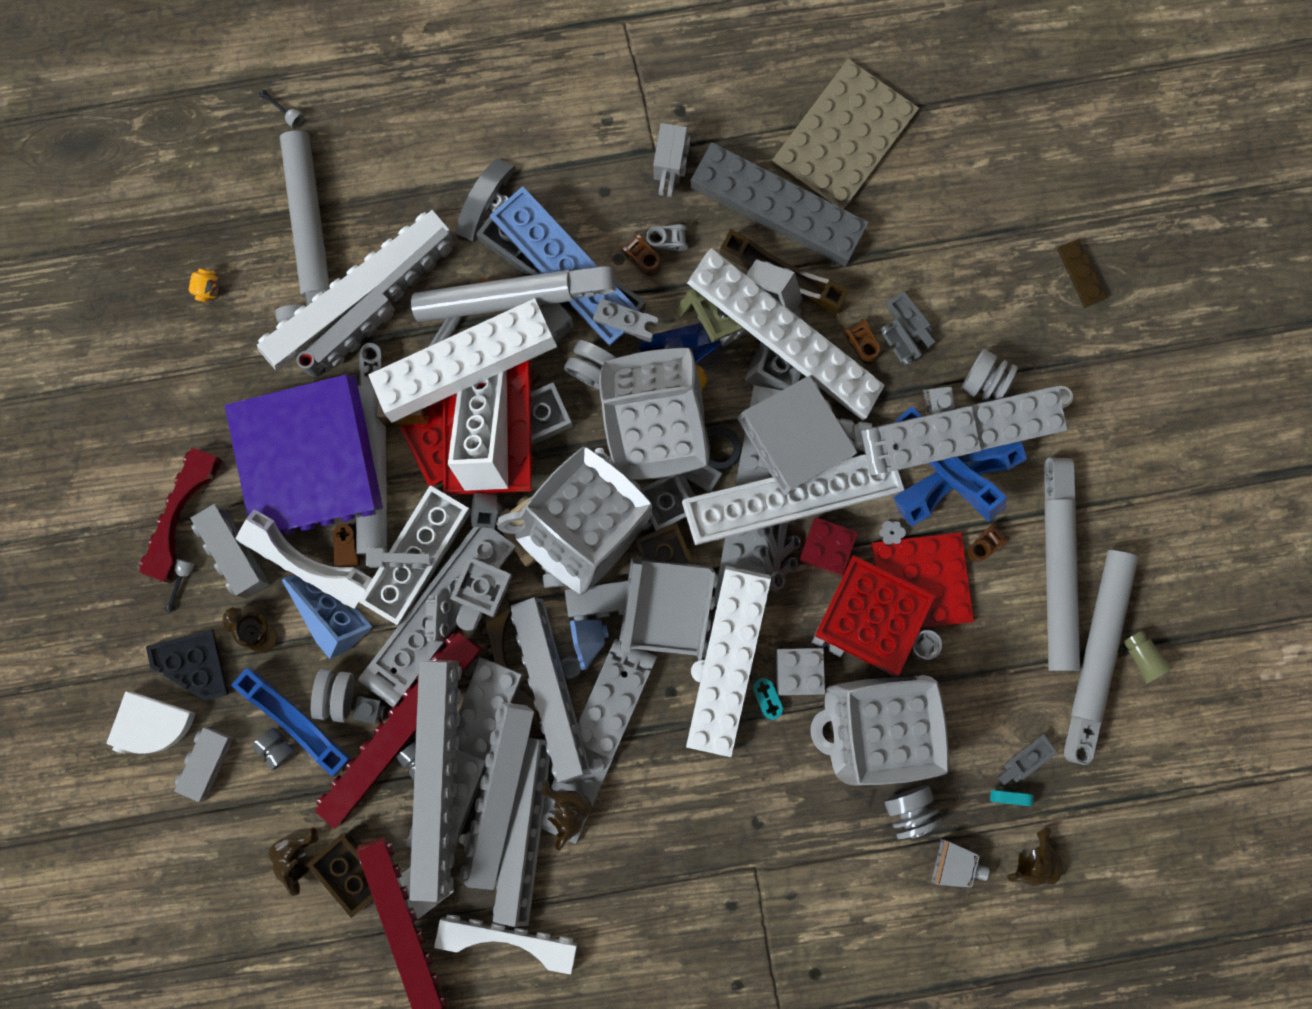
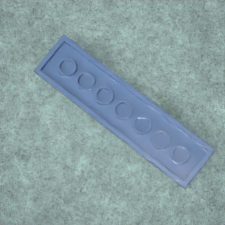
(553, 251)

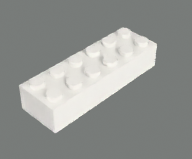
(428, 531)

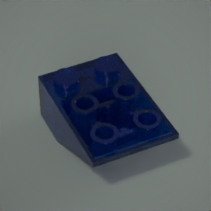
(689, 337)

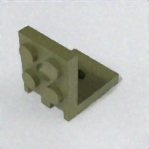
(714, 324)

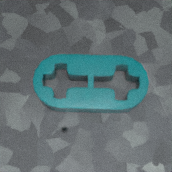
(762, 701)
(1012, 798)

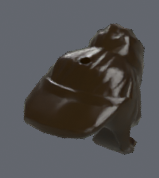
(244, 623)
(570, 810)
(289, 860)
(1040, 866)

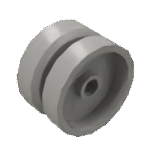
(588, 364)
(332, 695)

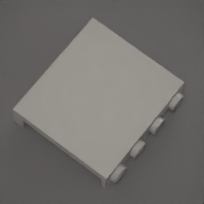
(796, 434)
(667, 607)

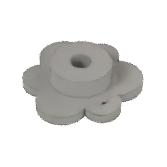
(889, 527)

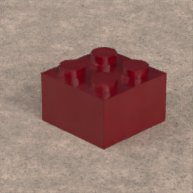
(827, 547)

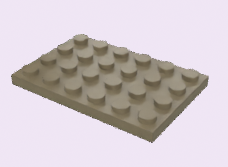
(844, 135)

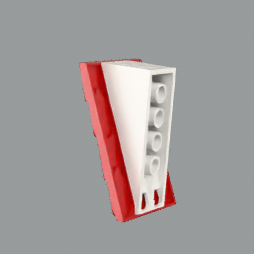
(489, 435)

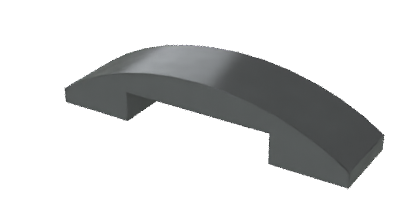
(480, 198)

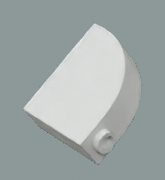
(148, 725)

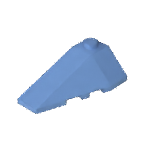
(329, 620)
(588, 639)

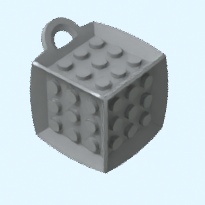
(654, 414)
(580, 520)
(884, 730)

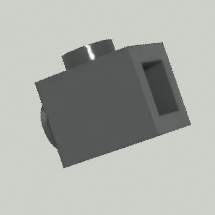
(484, 510)
(369, 710)

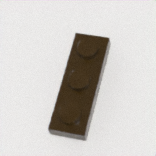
(1081, 273)

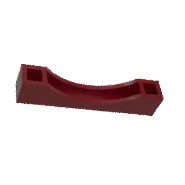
(161, 556)

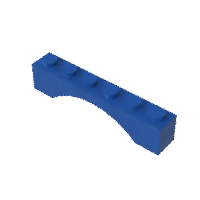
(975, 489)
(922, 498)
(289, 717)

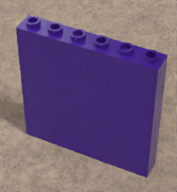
(305, 454)

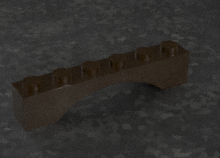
(812, 287)
(495, 629)

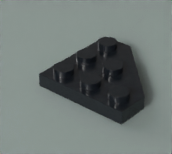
(191, 663)

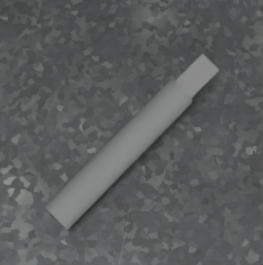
(304, 214)
(512, 292)
(372, 530)
(1061, 565)
(1100, 656)

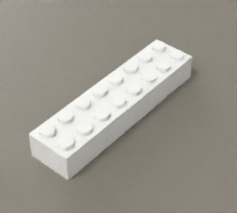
(462, 360)
(728, 661)

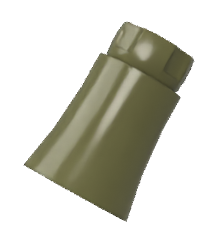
(1147, 657)

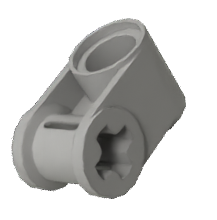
(669, 238)

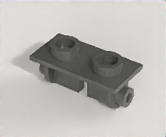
(906, 349)

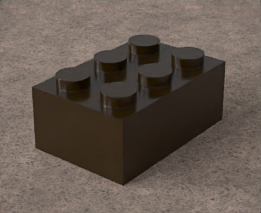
(342, 874)

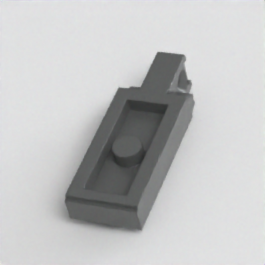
(912, 319)
(1028, 760)

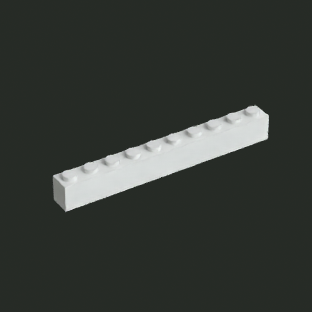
(345, 294)

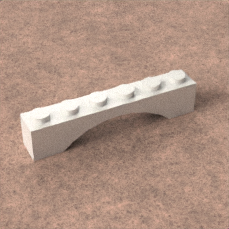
(264, 537)
(555, 954)

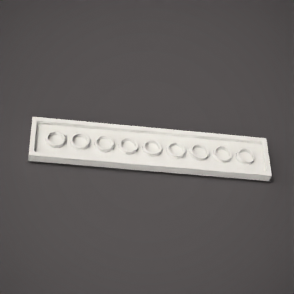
(786, 334)
(764, 505)

